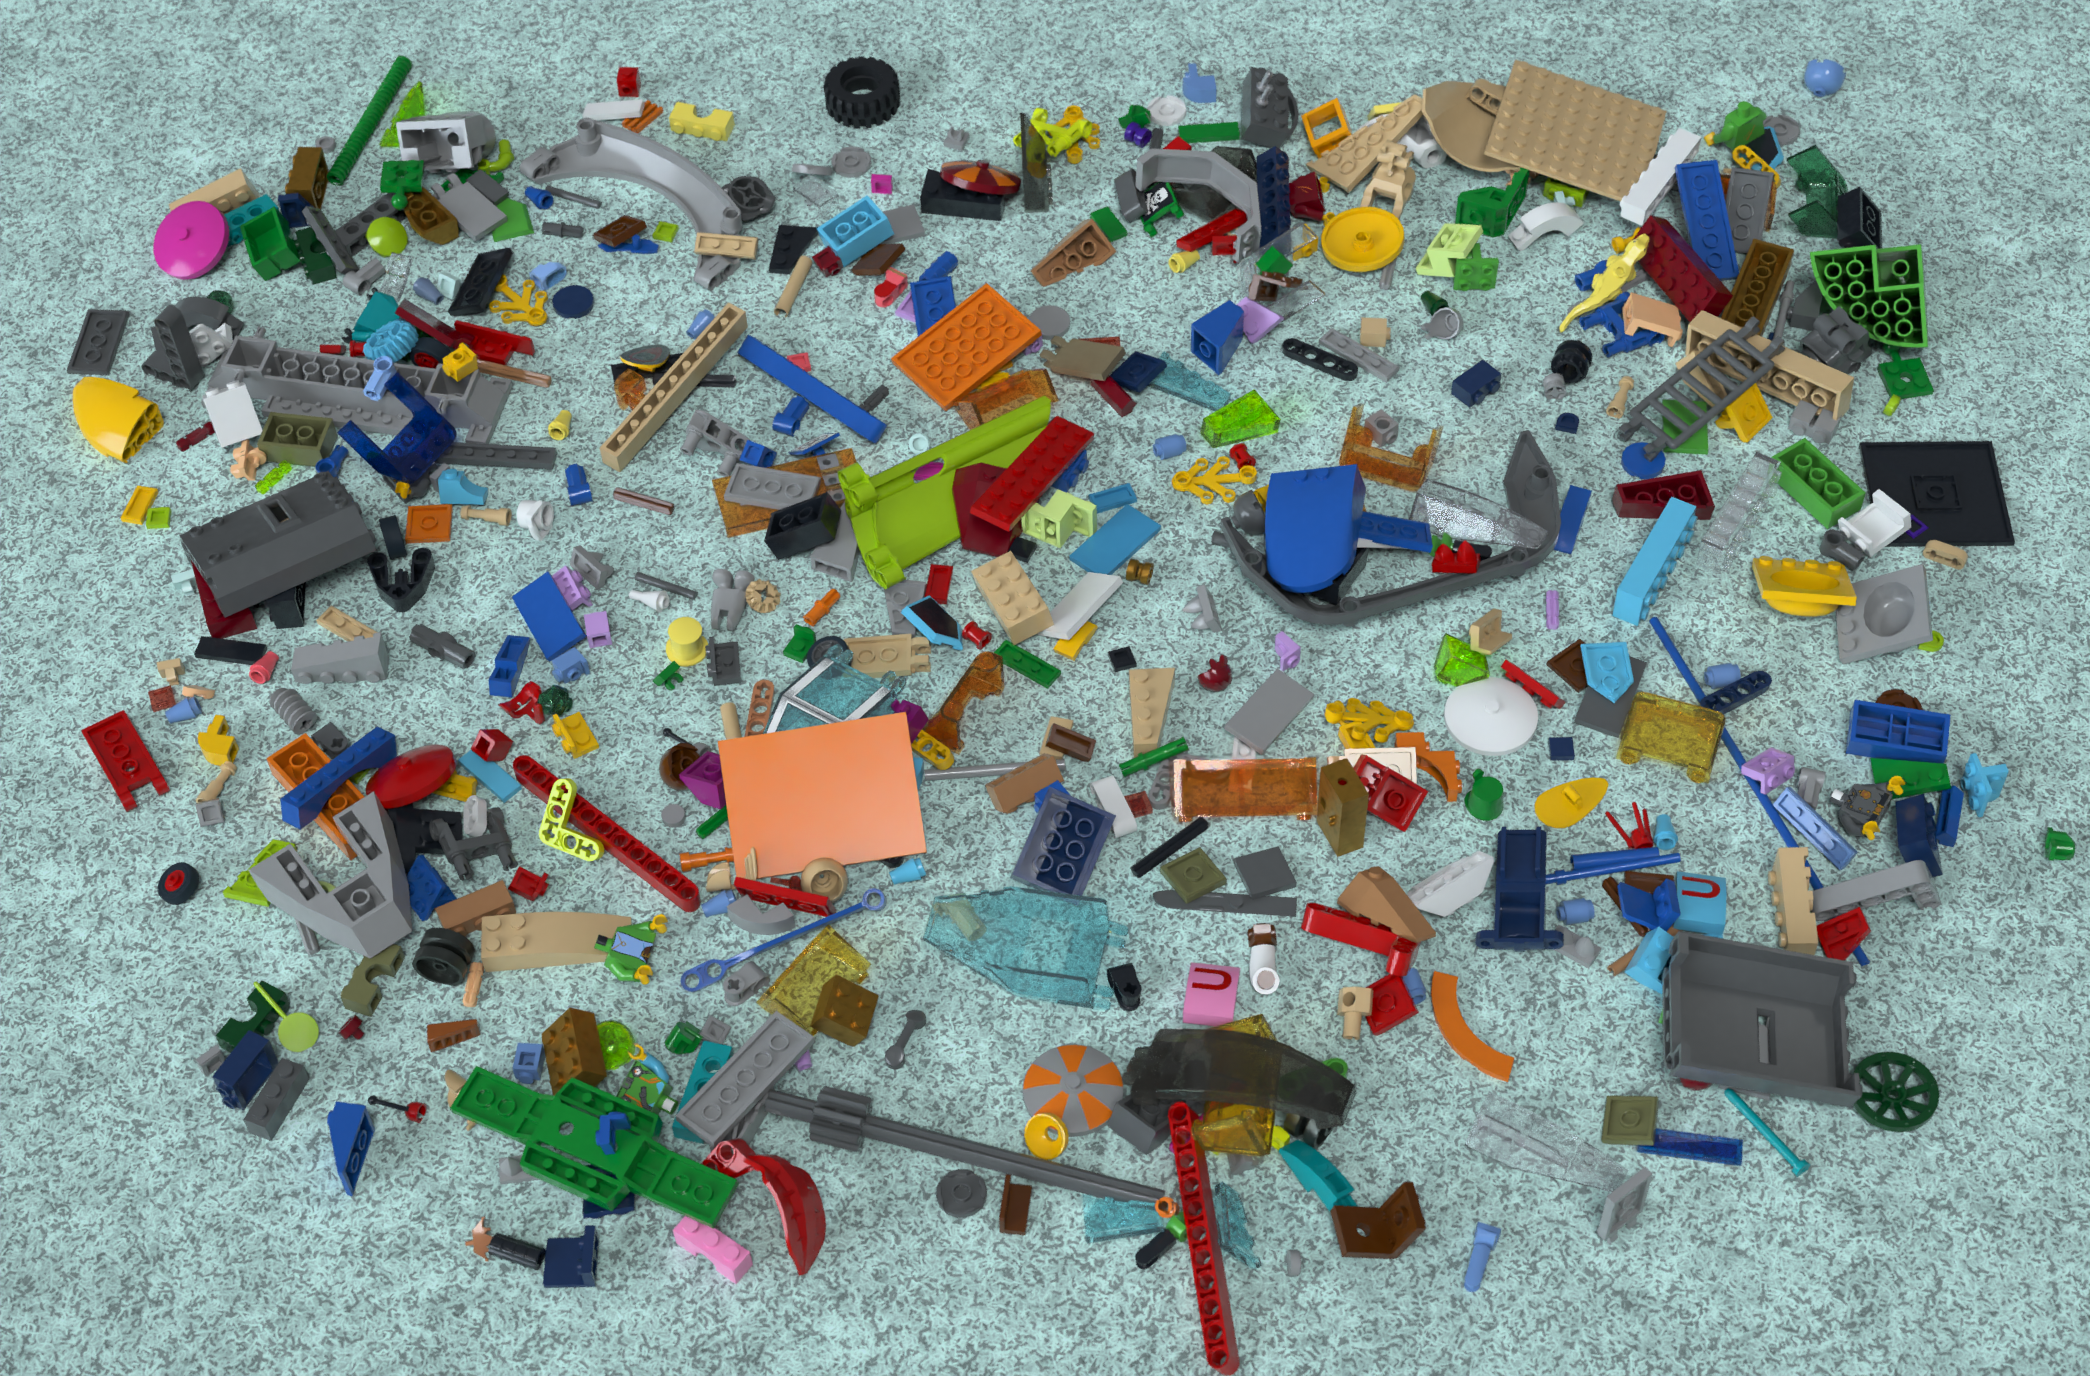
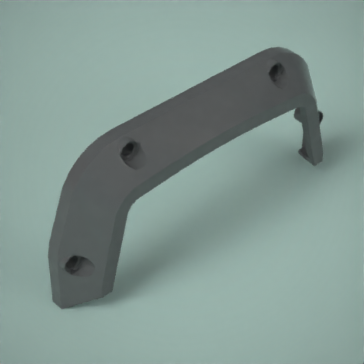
(1529, 492)

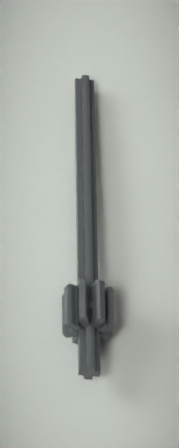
(847, 1118)

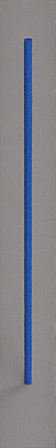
(1740, 760)

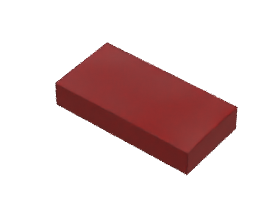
(939, 583)

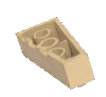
(223, 193)
(1149, 705)
(1793, 900)

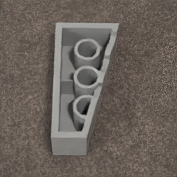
(342, 661)

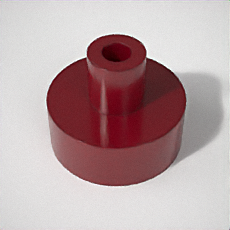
(351, 1028)

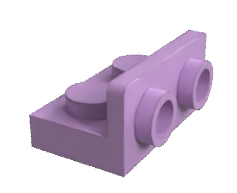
(572, 587)
(1770, 768)

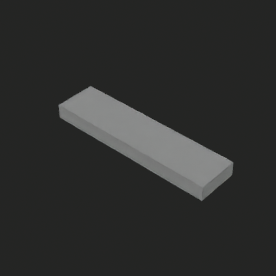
(1359, 355)

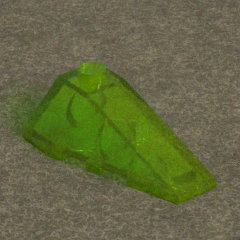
(410, 107)

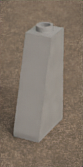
(840, 555)

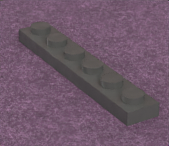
(499, 455)

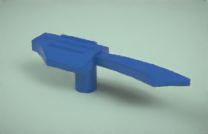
(638, 246)

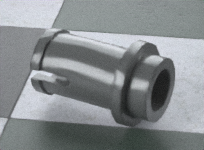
(1219, 539)

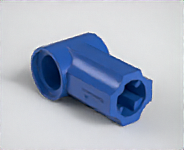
(1584, 279)
(790, 419)
(578, 487)

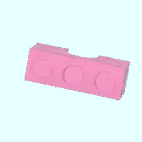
(726, 1255)

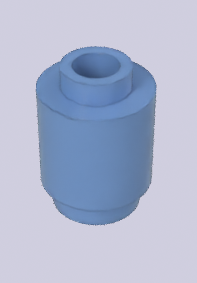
(1169, 446)
(1721, 675)
(1575, 911)
(1415, 986)

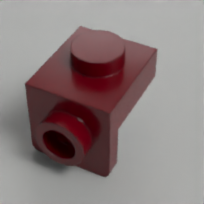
(828, 262)

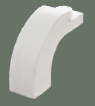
(1545, 219)

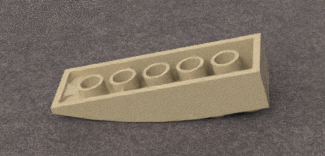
(545, 939)

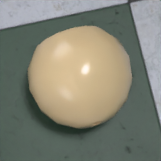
(834, 875)

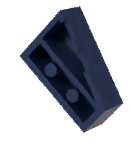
(1917, 832)

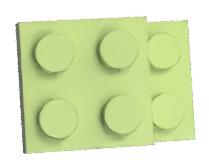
(1450, 244)
(1060, 518)

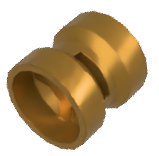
(1139, 571)

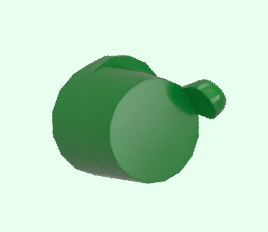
(1485, 797)

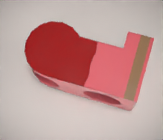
(891, 288)

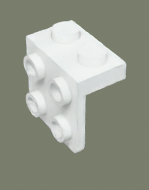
(210, 343)

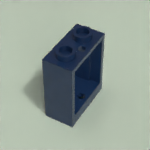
(245, 1070)

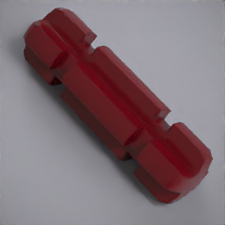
(195, 436)

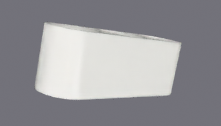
(1112, 800)

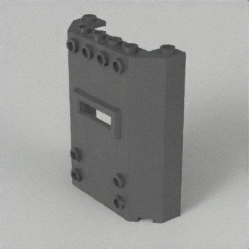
(257, 557)
(1713, 1010)

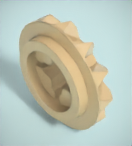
(754, 598)

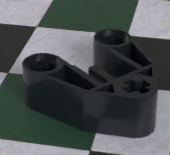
(402, 594)

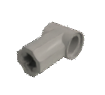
(361, 280)
(1810, 785)

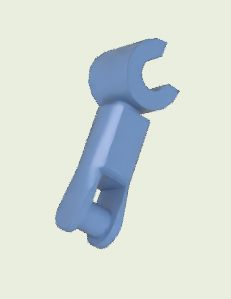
(1485, 1240)

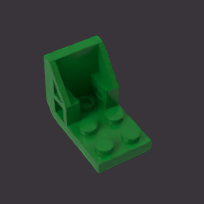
(1493, 206)

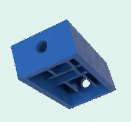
(1918, 738)

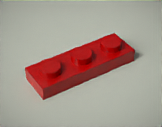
(1532, 685)

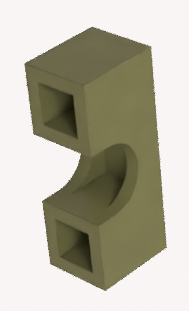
(360, 993)

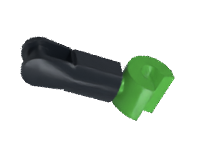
(1484, 550)
(1162, 1242)

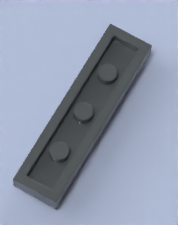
(330, 240)

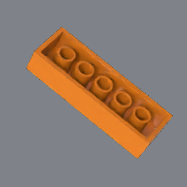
(297, 763)

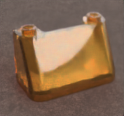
(979, 679)

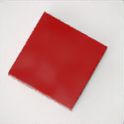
(1390, 1004)

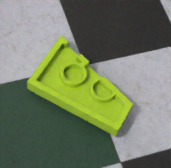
(245, 887)

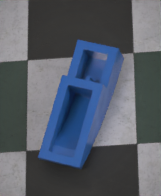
(1572, 517)
(508, 666)

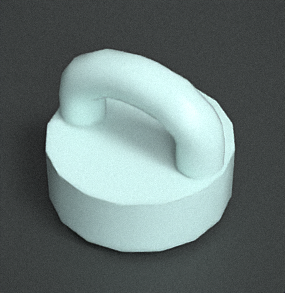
(919, 443)

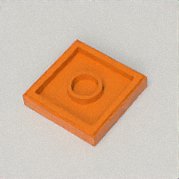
(429, 523)

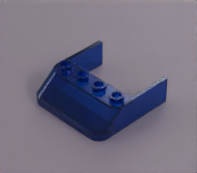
(414, 446)

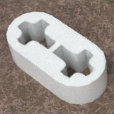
(475, 816)

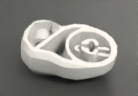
(1421, 142)

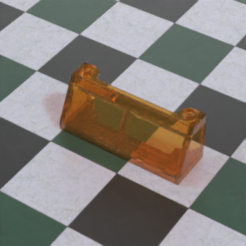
(1243, 788)

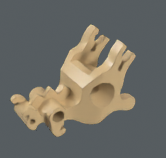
(1392, 177)

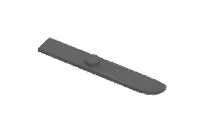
(1229, 903)

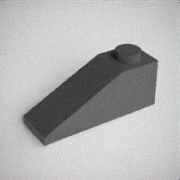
(1806, 308)

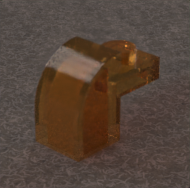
(629, 389)

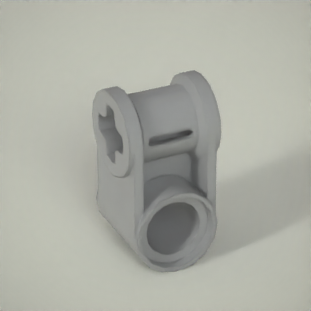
(744, 983)

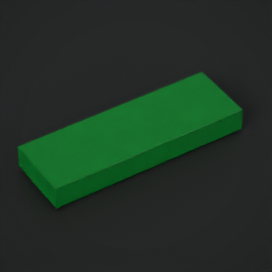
(1209, 132)
(1028, 664)

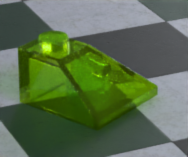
(1458, 663)

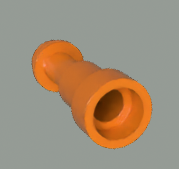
(702, 859)

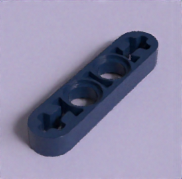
(1738, 698)

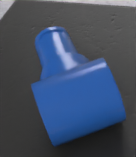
(333, 462)

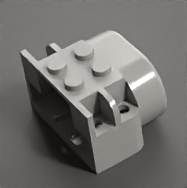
(446, 140)

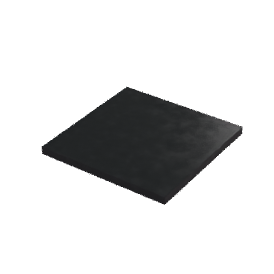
(1945, 486)

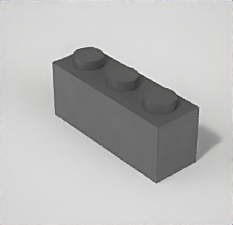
(276, 1099)

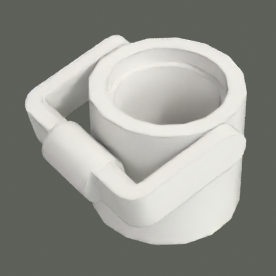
(535, 516)

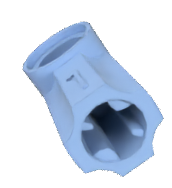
(383, 372)

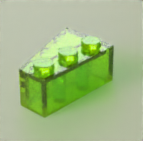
(1240, 421)

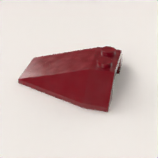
(975, 532)

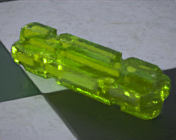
(273, 477)

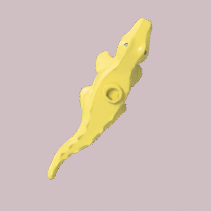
(1609, 283)

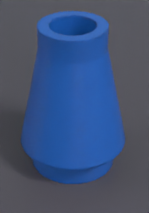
(539, 197)

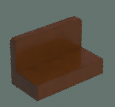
(1014, 1207)

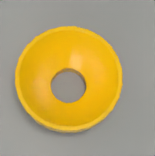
(1037, 1136)

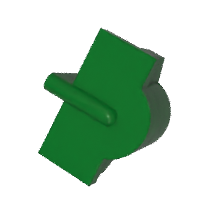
(1136, 114)
(2058, 845)
(683, 1038)

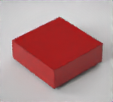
(337, 349)

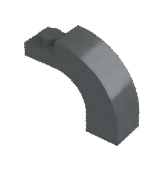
(208, 312)

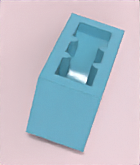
(457, 489)

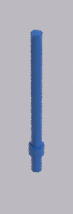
(1561, 876)

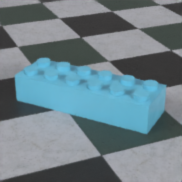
(1655, 561)

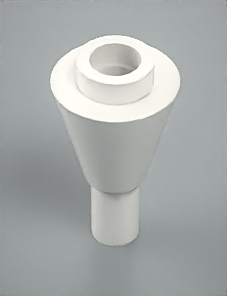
(655, 599)

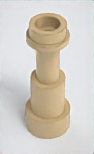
(1620, 398)
(501, 516)
(216, 786)

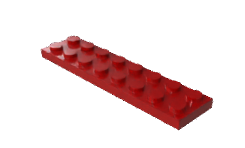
(1032, 473)

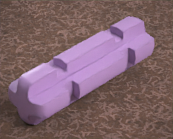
(1552, 609)

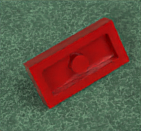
(1461, 562)

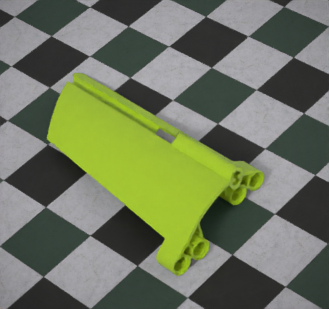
(908, 520)

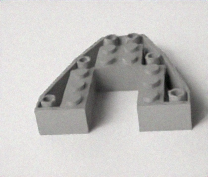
(362, 912)

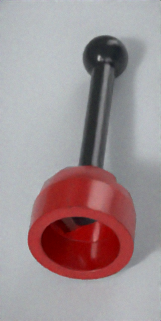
(411, 1109)

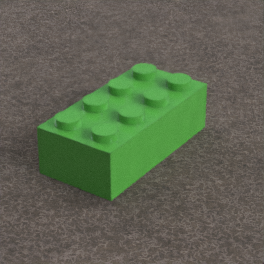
(1818, 483)

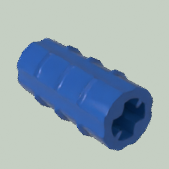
(941, 267)

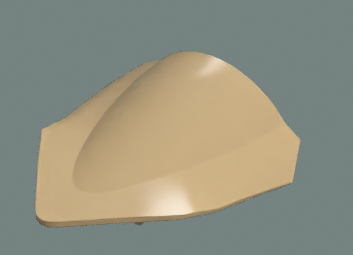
(1463, 119)

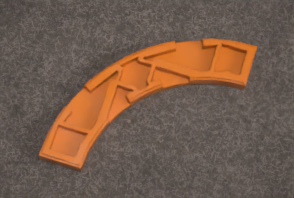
(1459, 1035)

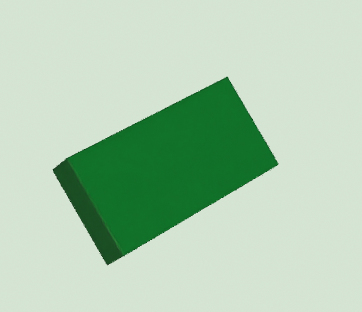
(1108, 224)

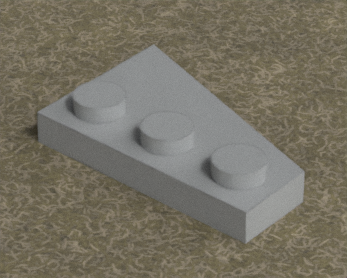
(897, 599)

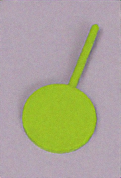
(296, 1030)

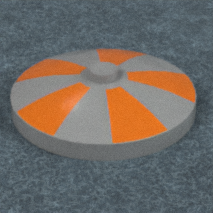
(1074, 1085)

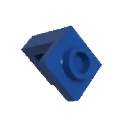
(607, 1134)

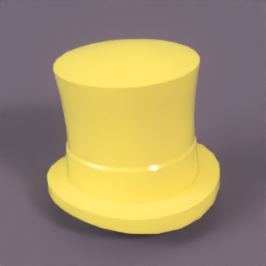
(686, 642)

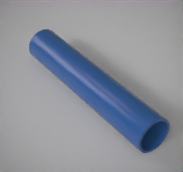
(1609, 857)

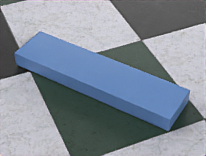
(1815, 828)

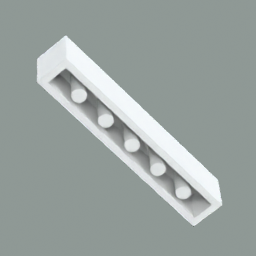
(1659, 177)

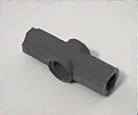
(442, 646)

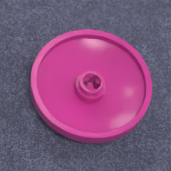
(191, 240)

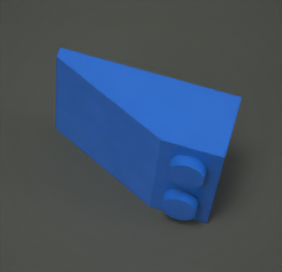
(351, 1137)

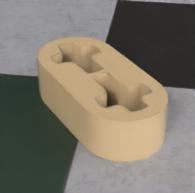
(1945, 554)

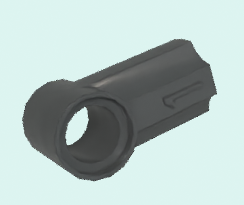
(1835, 546)

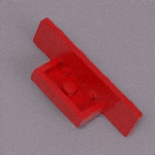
(494, 344)

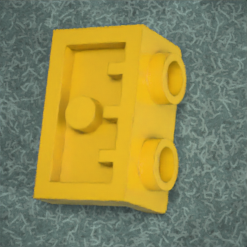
(575, 735)

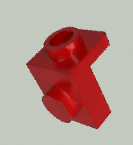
(1223, 245)
(528, 884)

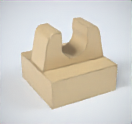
(170, 670)

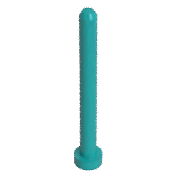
(1799, 1166)

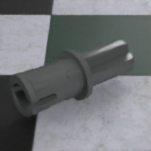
(562, 230)

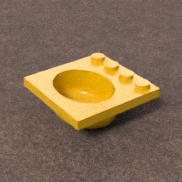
(1803, 587)

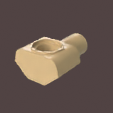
(1354, 1011)

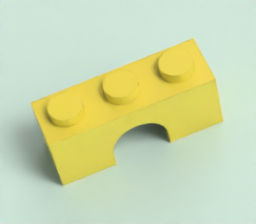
(715, 126)

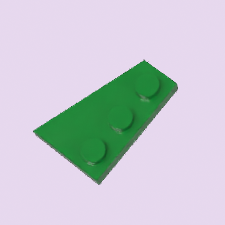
(1918, 776)

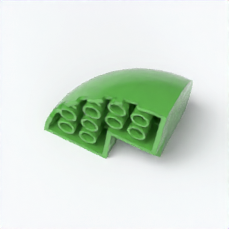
(1877, 290)

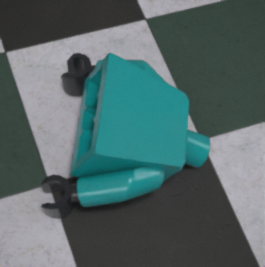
(378, 312)

